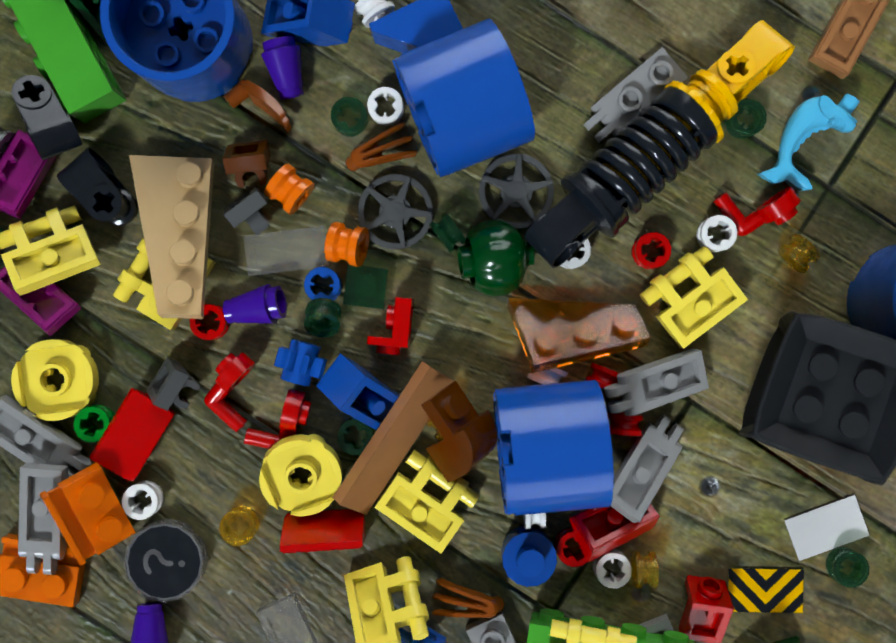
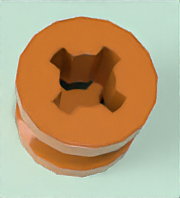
(289, 188)
(346, 244)

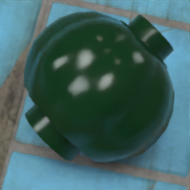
(494, 258)

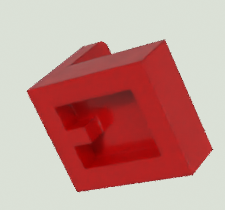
(400, 321)
(706, 609)

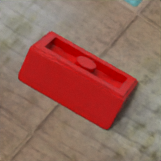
(131, 435)
(606, 529)
(323, 531)

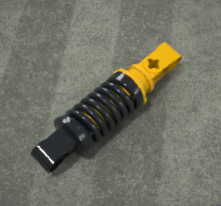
(656, 146)

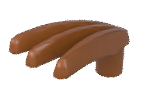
(260, 98)
(370, 152)
(477, 604)

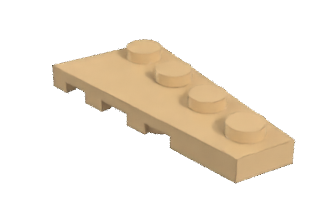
(175, 222)

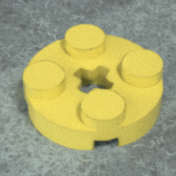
(79, 384)
(307, 452)

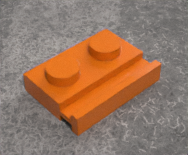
(88, 513)
(56, 589)

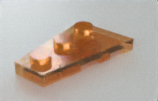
(574, 331)

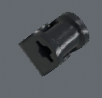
(44, 117)
(95, 185)

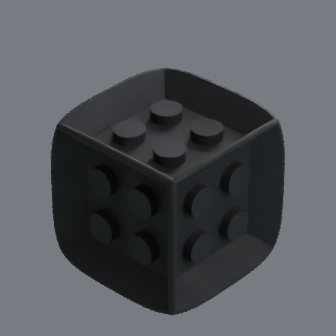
(827, 396)

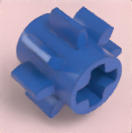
(300, 362)

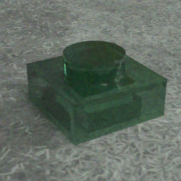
(366, 286)

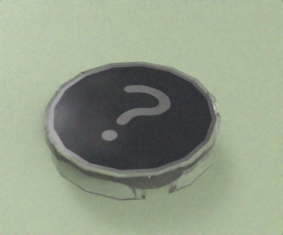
(165, 560)

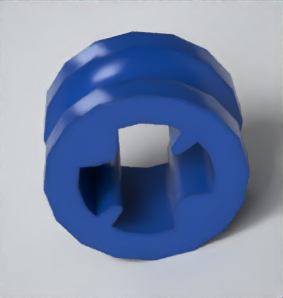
(324, 273)

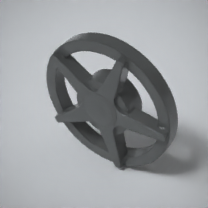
(516, 189)
(395, 211)

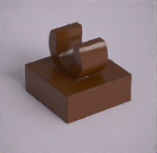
(246, 158)

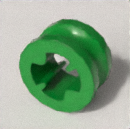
(80, 422)

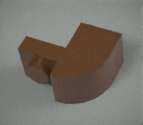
(464, 432)

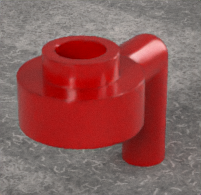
(776, 208)
(231, 373)
(294, 412)

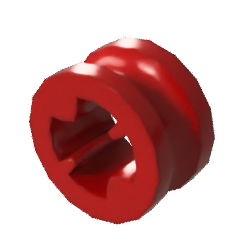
(644, 240)
(211, 334)
(602, 375)
(624, 424)
(568, 557)

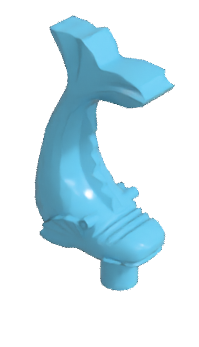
(809, 118)

